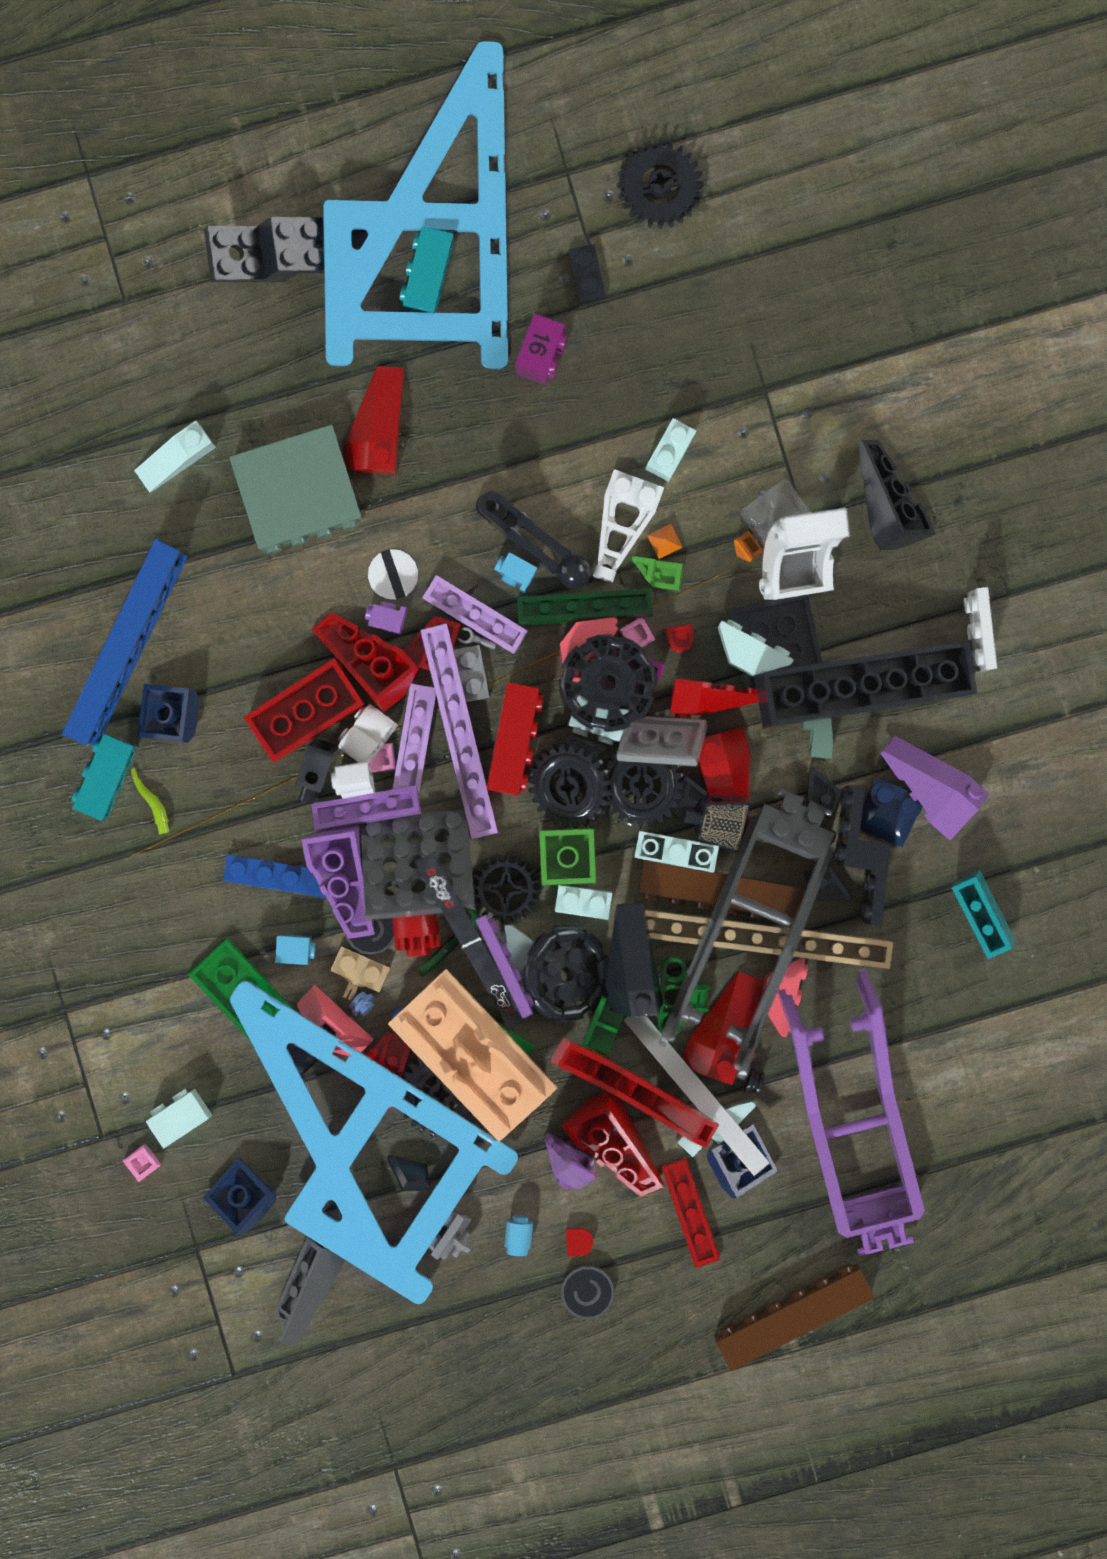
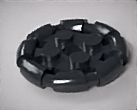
(595, 694)
(581, 973)

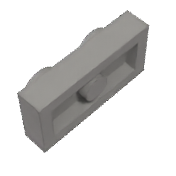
(472, 673)

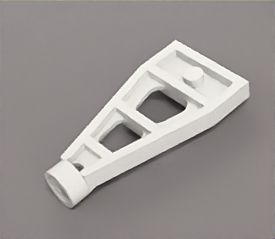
(633, 492)

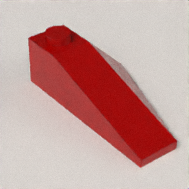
(375, 431)
(375, 665)
(701, 698)
(726, 764)
(707, 1047)
(610, 1136)

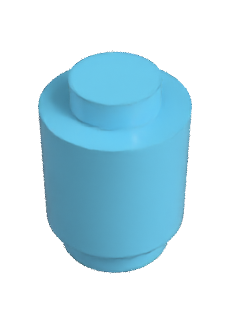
(518, 1235)

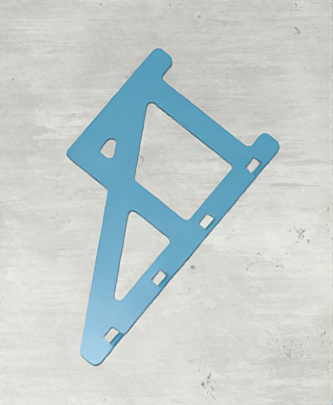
(352, 272)
(357, 1233)

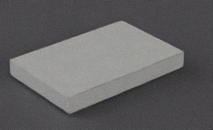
(663, 741)

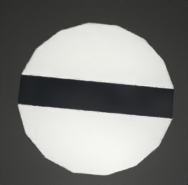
(393, 574)

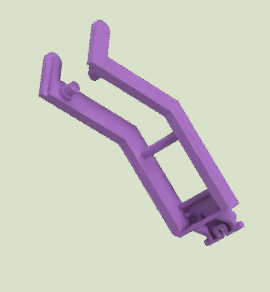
(882, 1212)

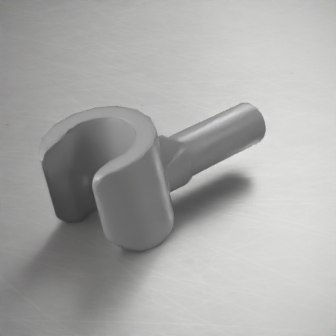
(477, 640)

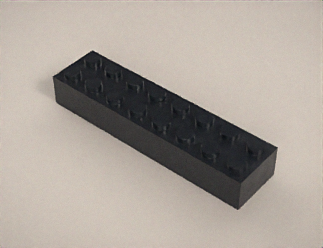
(865, 684)

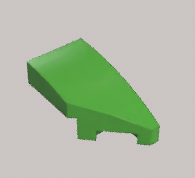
(661, 573)

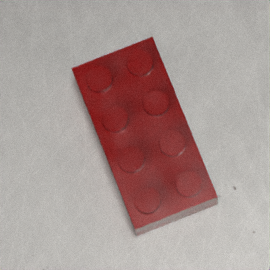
(304, 711)
(513, 739)

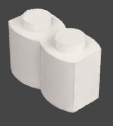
(367, 734)
(353, 780)

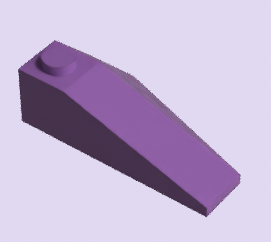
(941, 789)
(338, 868)
(569, 1164)

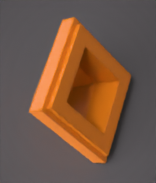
(664, 541)
(747, 547)

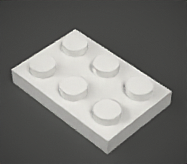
(980, 629)

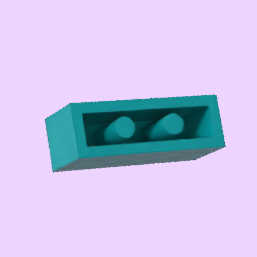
(427, 270)
(104, 777)
(983, 914)

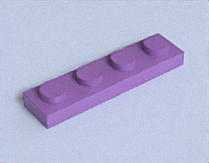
(366, 808)
(501, 954)

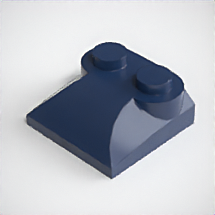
(168, 713)
(889, 812)
(732, 1172)
(240, 1197)

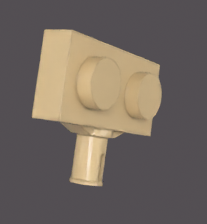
(359, 971)

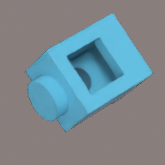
(516, 571)

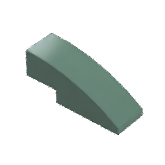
(820, 738)

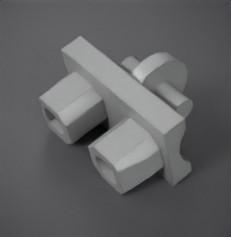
(444, 1244)

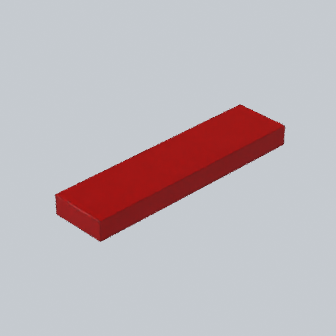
(690, 1212)

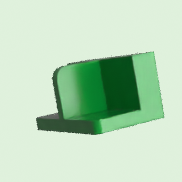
(603, 1028)

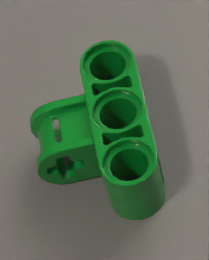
(668, 982)

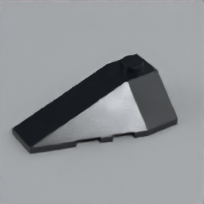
(891, 510)
(632, 970)

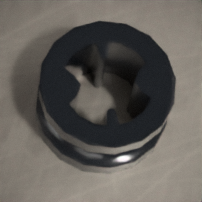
(754, 1082)

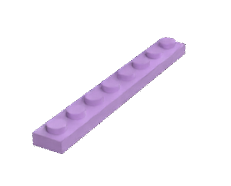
(459, 731)

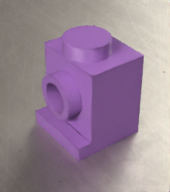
(386, 617)

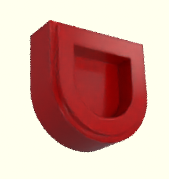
(680, 638)
(578, 1241)

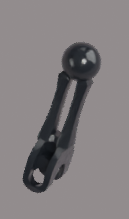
(571, 571)

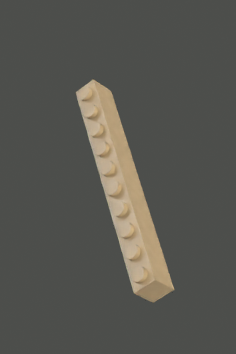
(771, 939)

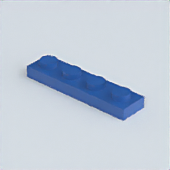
(271, 875)

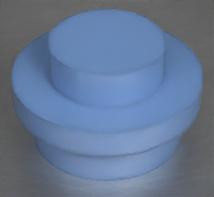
(362, 1004)

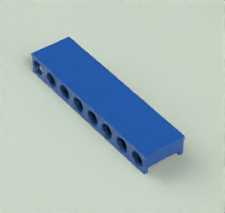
(124, 643)

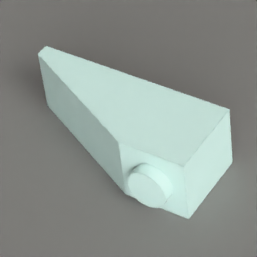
(175, 456)

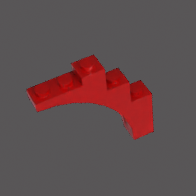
(636, 1090)

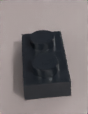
(587, 274)

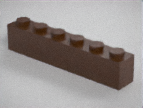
(705, 887)
(793, 1316)

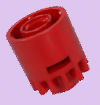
(416, 934)

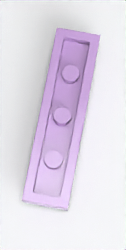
(475, 614)
(415, 736)

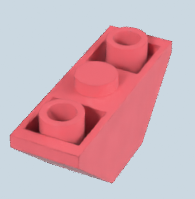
(582, 631)
(796, 971)
(326, 1014)

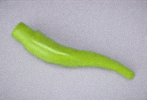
(157, 807)

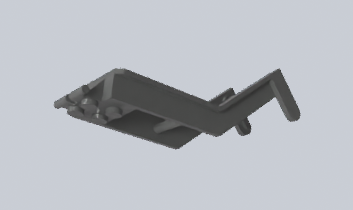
(795, 830)

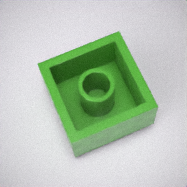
(567, 856)

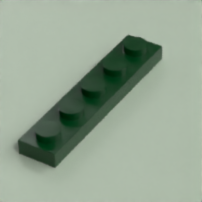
(584, 606)

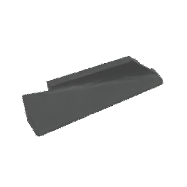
(306, 1288)

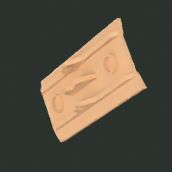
(472, 1055)

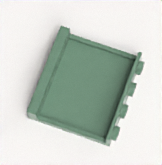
(296, 489)

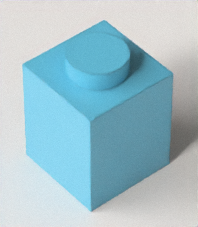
(294, 949)

